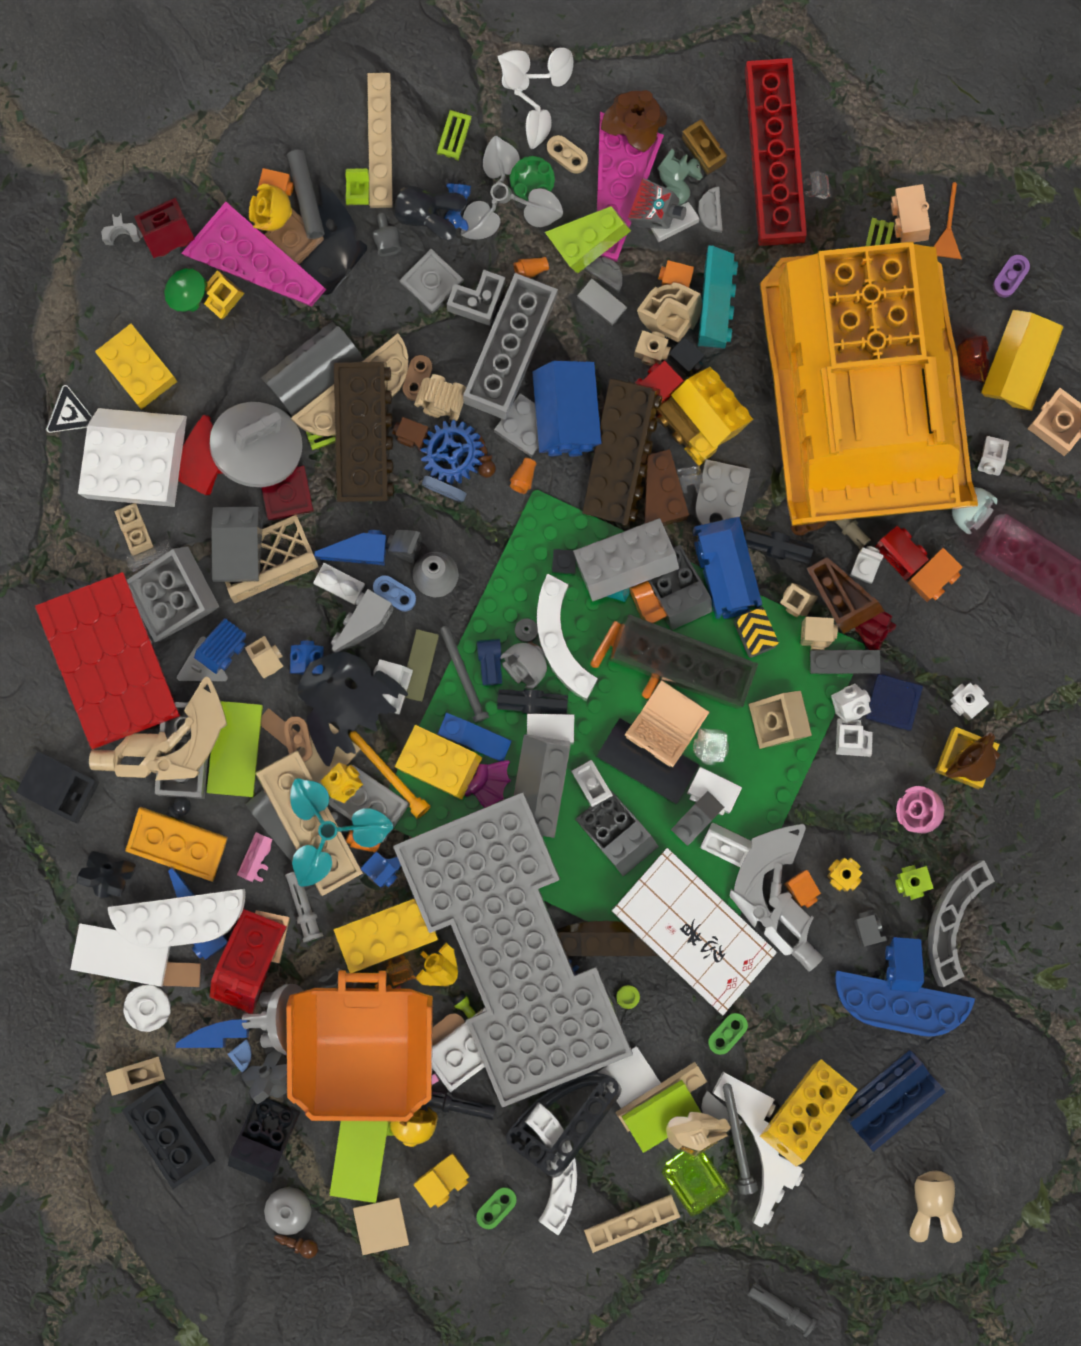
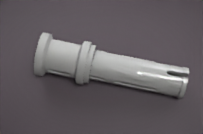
(306, 917)

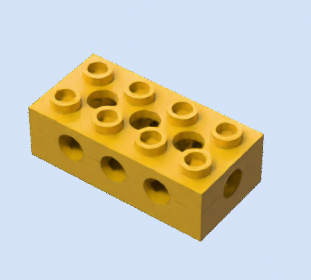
(823, 1111)

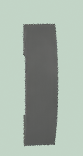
(266, 815)

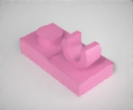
(255, 855)

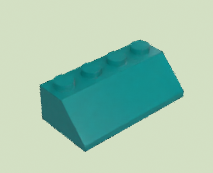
(716, 298)

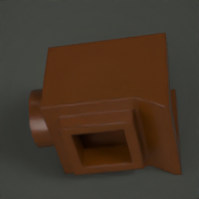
(410, 433)

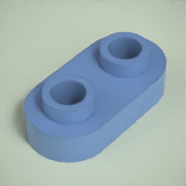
(395, 593)

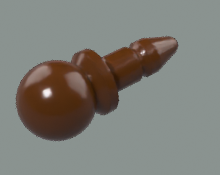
(488, 467)
(307, 1248)

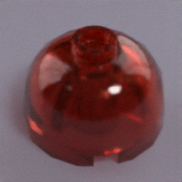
(973, 358)

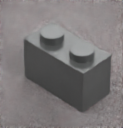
(697, 818)

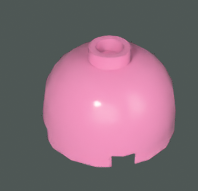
(920, 810)

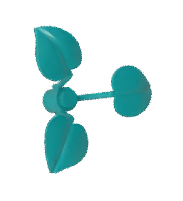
(308, 800)

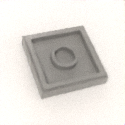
(431, 280)

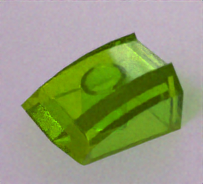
(695, 1181)

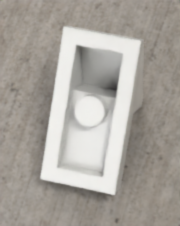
(591, 783)

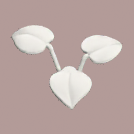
(514, 69)

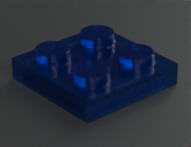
(894, 702)

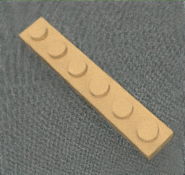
(380, 140)

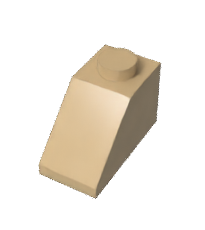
(135, 1076)

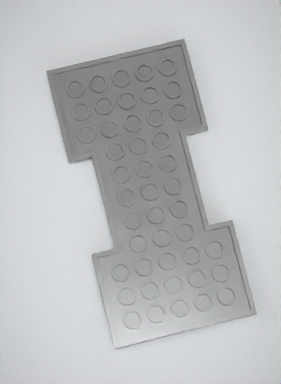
(539, 1015)

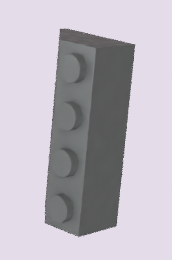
(542, 778)

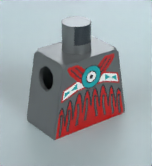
(655, 207)

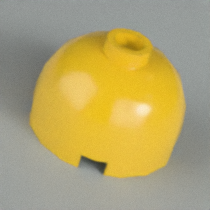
(270, 208)
(416, 1129)

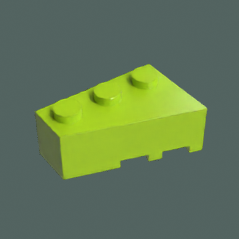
(588, 237)

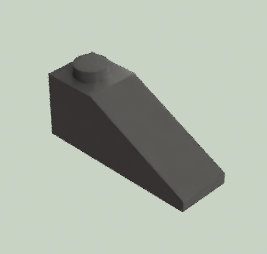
(405, 545)

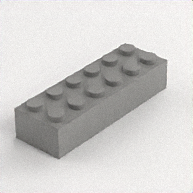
(510, 346)

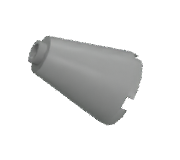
(437, 582)

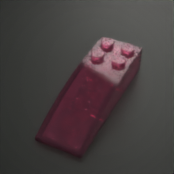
(1033, 562)

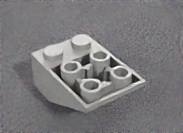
(366, 620)

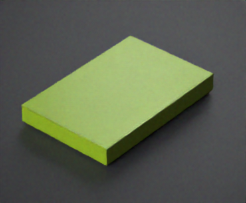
(651, 1118)

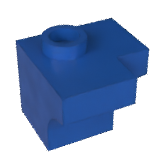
(382, 870)

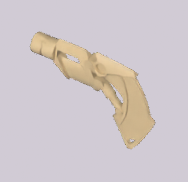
(205, 720)

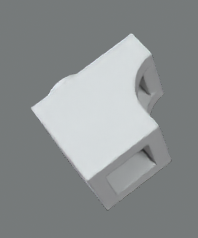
(852, 739)

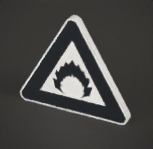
(68, 413)

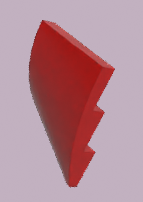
(197, 464)

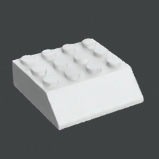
(132, 457)

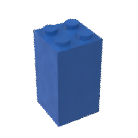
(566, 408)

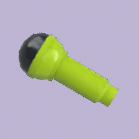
(462, 1002)

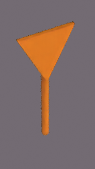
(946, 244)

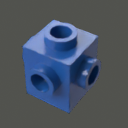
(303, 655)

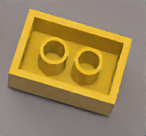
(136, 366)
(712, 407)
(438, 762)

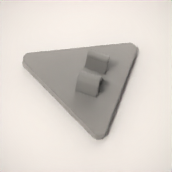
(195, 671)

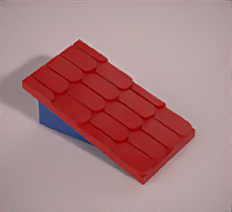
(107, 660)

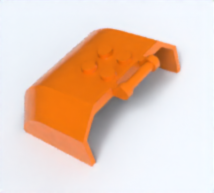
(359, 1051)

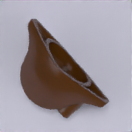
(976, 761)

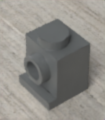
(869, 929)

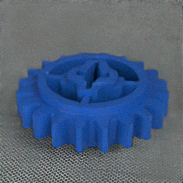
(462, 450)

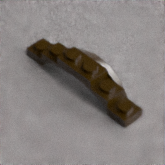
(602, 939)

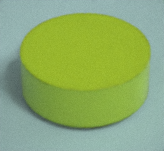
(628, 997)

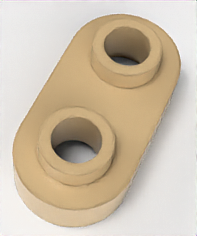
(567, 155)

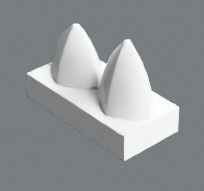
(339, 583)

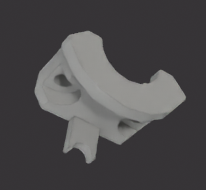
(111, 232)

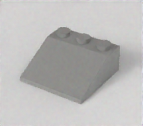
(171, 593)

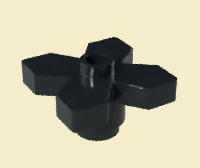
(104, 876)

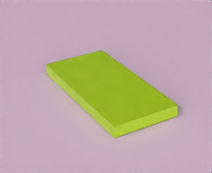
(236, 751)
(359, 1160)

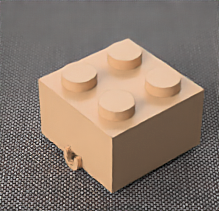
(911, 213)
(1059, 422)

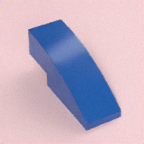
(214, 1035)

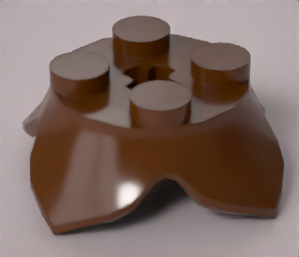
(635, 116)

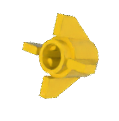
(440, 969)

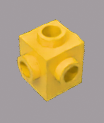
(342, 782)
(838, 880)

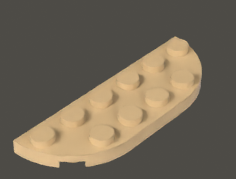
(319, 415)

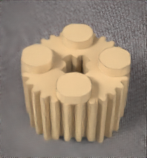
(440, 397)

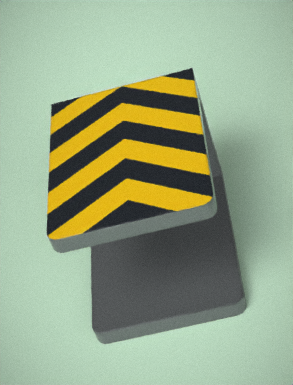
(756, 632)

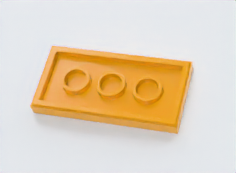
(176, 844)

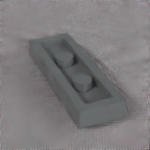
(844, 661)

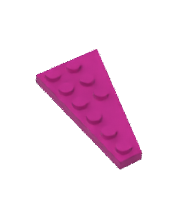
(620, 176)
(243, 251)

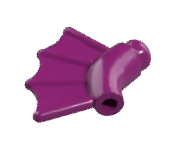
(489, 783)

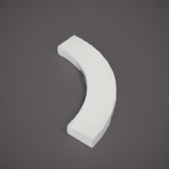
(564, 1186)

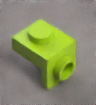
(357, 186)

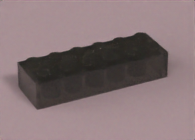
(683, 661)

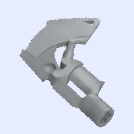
(768, 853)

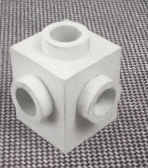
(976, 698)
(851, 703)

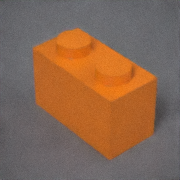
(935, 575)

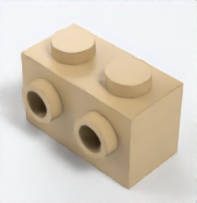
(818, 632)

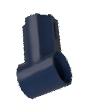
(490, 654)

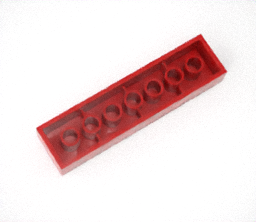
(775, 152)

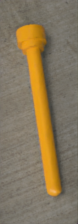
(417, 805)

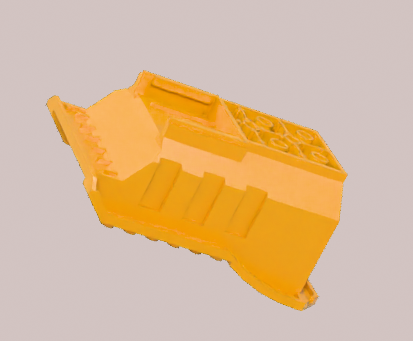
(849, 385)

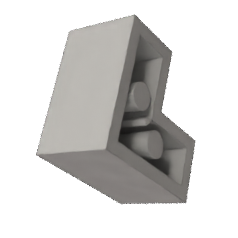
(478, 304)

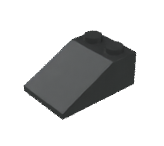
(236, 544)

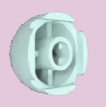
(975, 516)

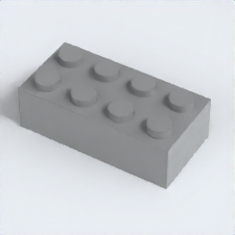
(626, 559)
(186, 787)

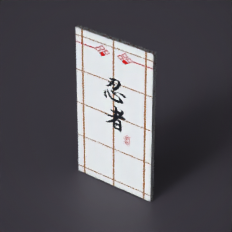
(694, 931)

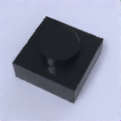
(563, 562)

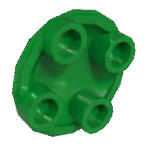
(531, 174)
(185, 290)

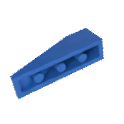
(202, 949)

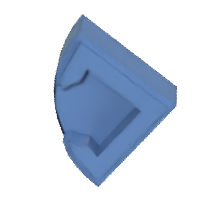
(241, 1055)

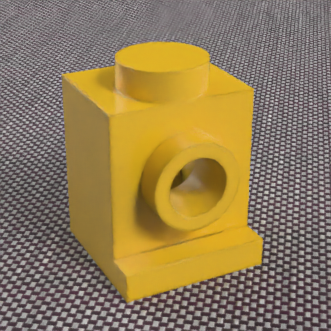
(700, 449)

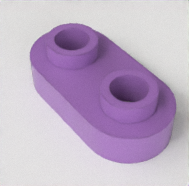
(1010, 276)

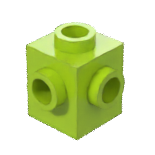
(921, 878)

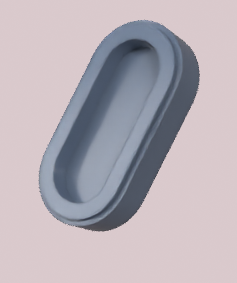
(444, 489)

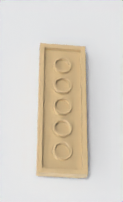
(277, 784)

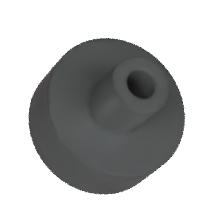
(526, 636)

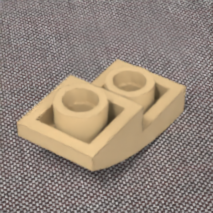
(134, 529)

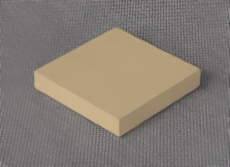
(381, 1226)

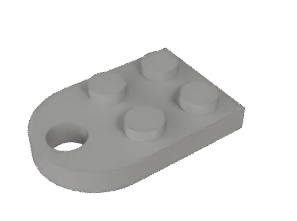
(721, 491)

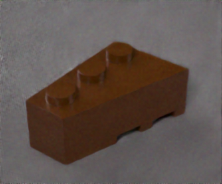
(663, 491)
(843, 596)

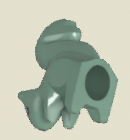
(674, 171)

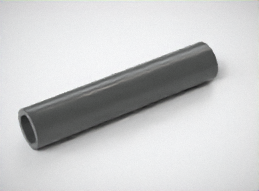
(305, 194)

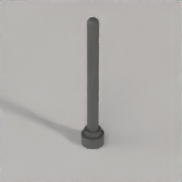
(746, 1183)

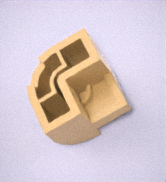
(671, 310)

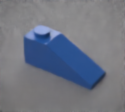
(362, 548)
(474, 737)

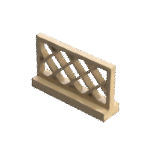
(281, 572)

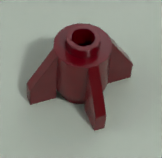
(876, 630)

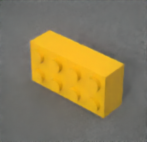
(383, 936)

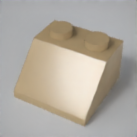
(780, 719)

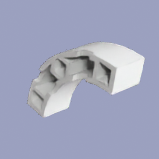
(553, 643)

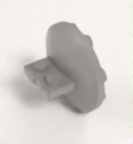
(255, 444)

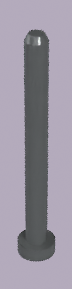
(480, 715)

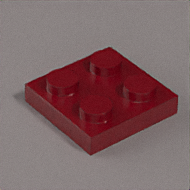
(288, 496)

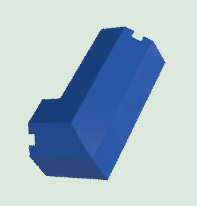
(727, 567)

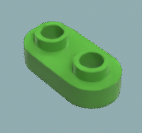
(728, 1034)
(496, 1207)

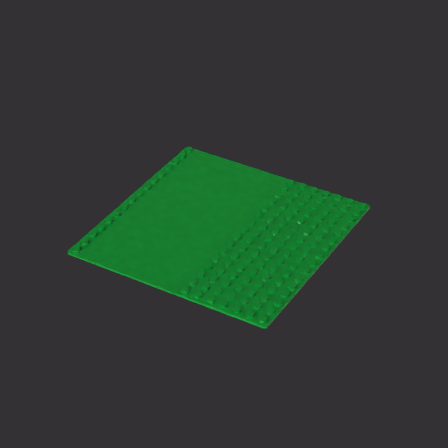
(768, 775)

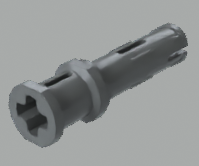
(792, 1316)

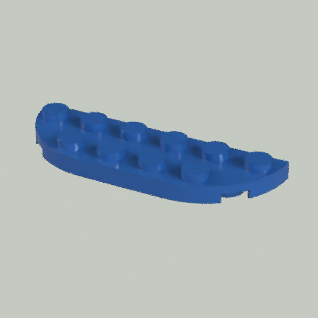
(916, 1013)

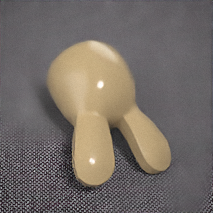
(935, 1200)

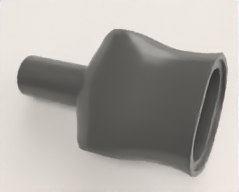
(386, 237)

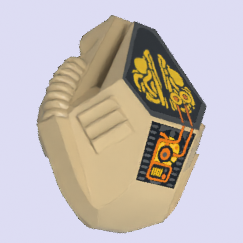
(691, 1132)

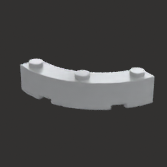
(947, 918)

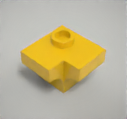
(222, 294)

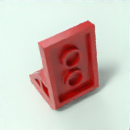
(246, 961)

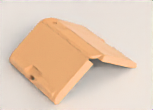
(667, 724)

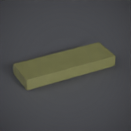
(421, 663)

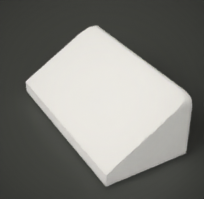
(677, 225)
(726, 844)

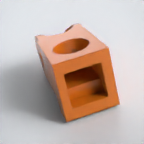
(647, 602)

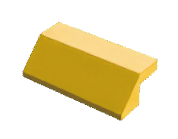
(1022, 359)

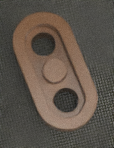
(415, 376)
(299, 739)

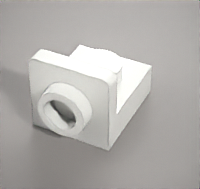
(993, 455)
(866, 564)

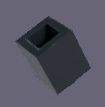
(686, 357)

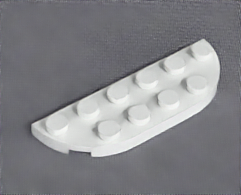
(178, 919)

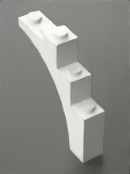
(776, 1170)

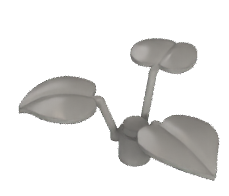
(541, 208)

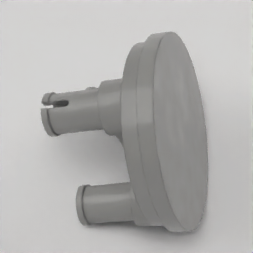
(274, 1019)

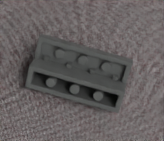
(310, 368)

